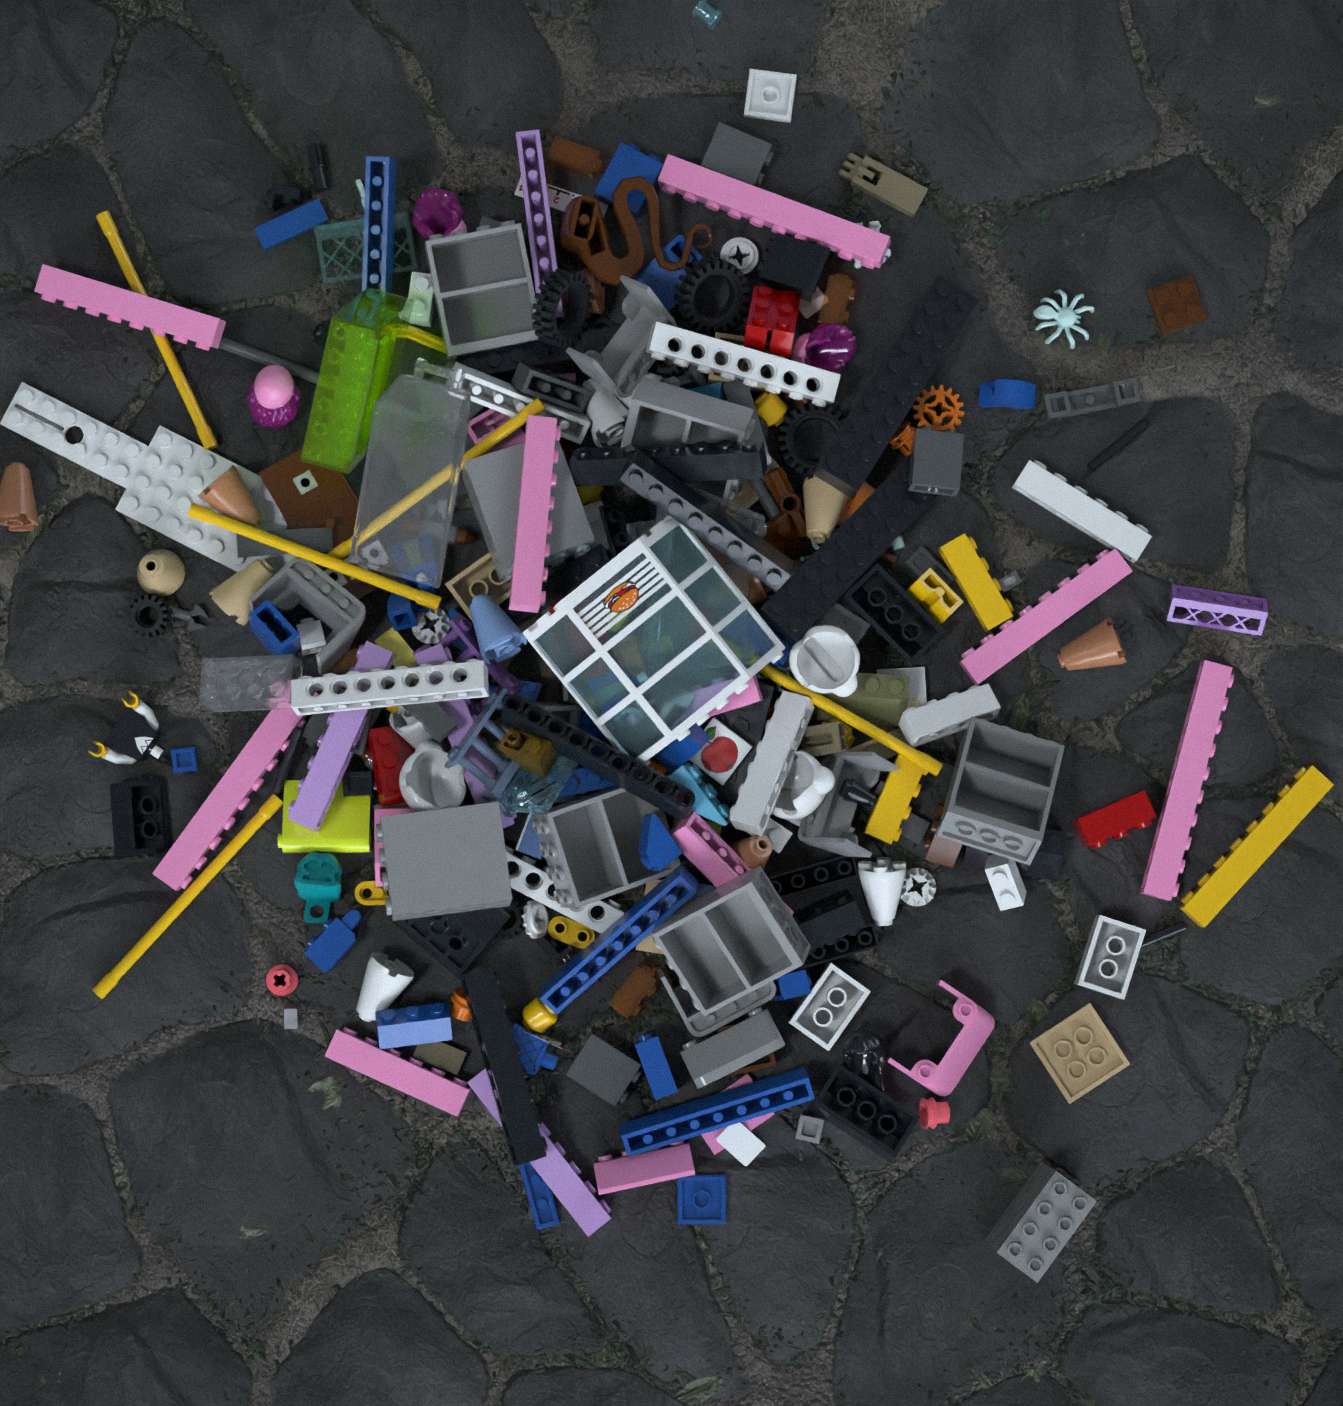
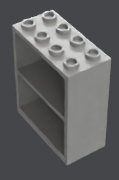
(482, 288)
(673, 415)
(494, 494)
(1001, 791)
(595, 846)
(444, 861)
(731, 941)
(1039, 1221)

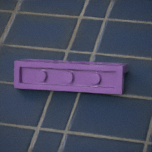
(1219, 605)

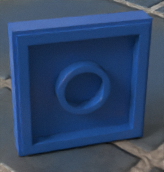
(701, 1199)

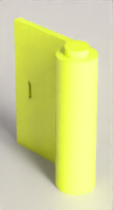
(342, 831)

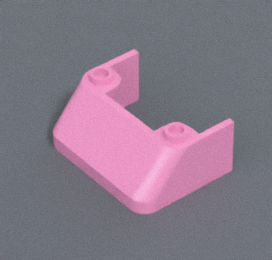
(976, 1029)

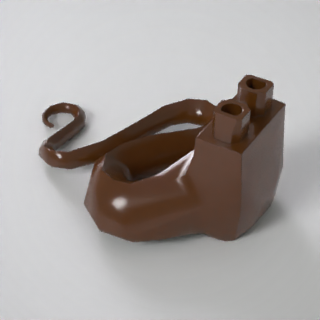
(586, 234)

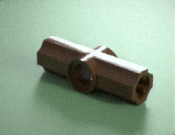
(780, 489)

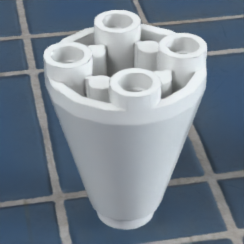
(882, 887)

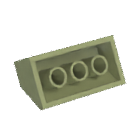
(876, 699)

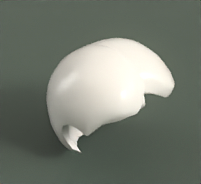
(826, 661)
(428, 783)
(803, 787)

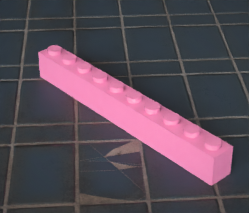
(773, 211)
(1186, 780)
(228, 797)

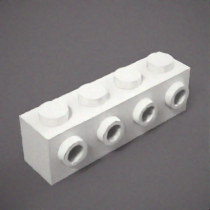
(948, 715)

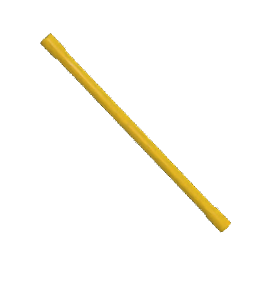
(533, 408)
(203, 429)
(419, 596)
(921, 759)
(111, 979)

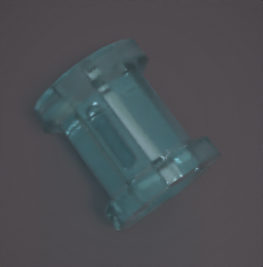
(707, 14)

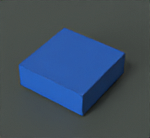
(184, 760)

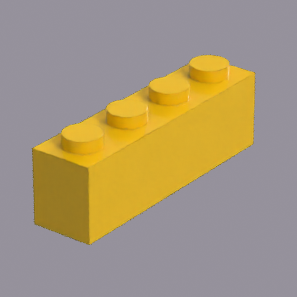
(976, 582)
(894, 801)

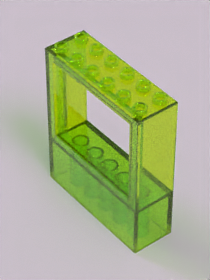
(355, 371)

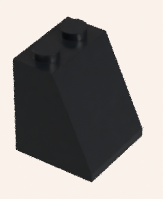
(793, 265)

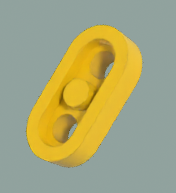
(377, 897)
(571, 932)

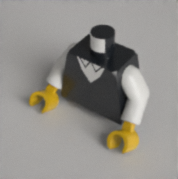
(132, 736)

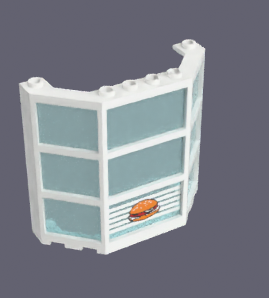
(654, 641)

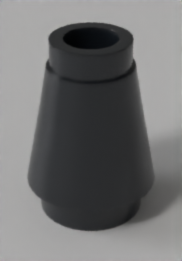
(857, 793)

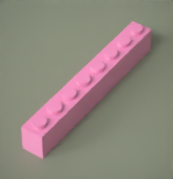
(129, 306)
(532, 516)
(1044, 617)

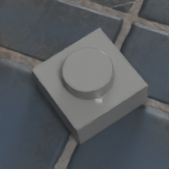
(809, 1128)

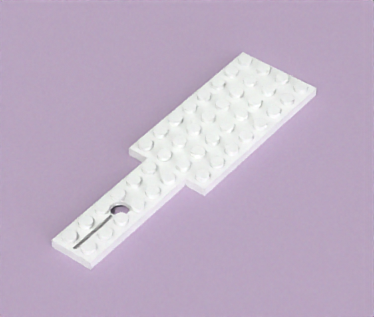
(158, 478)

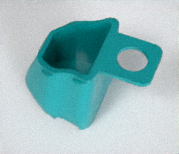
(318, 883)

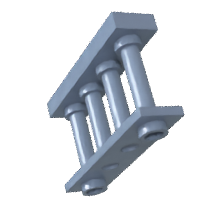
(506, 767)

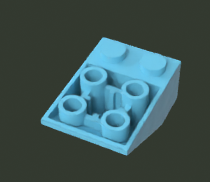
(705, 795)

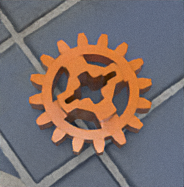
(948, 411)

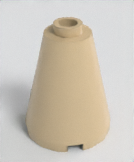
(822, 508)
(160, 572)
(236, 591)

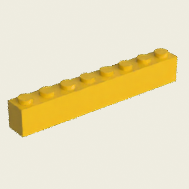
(1256, 846)

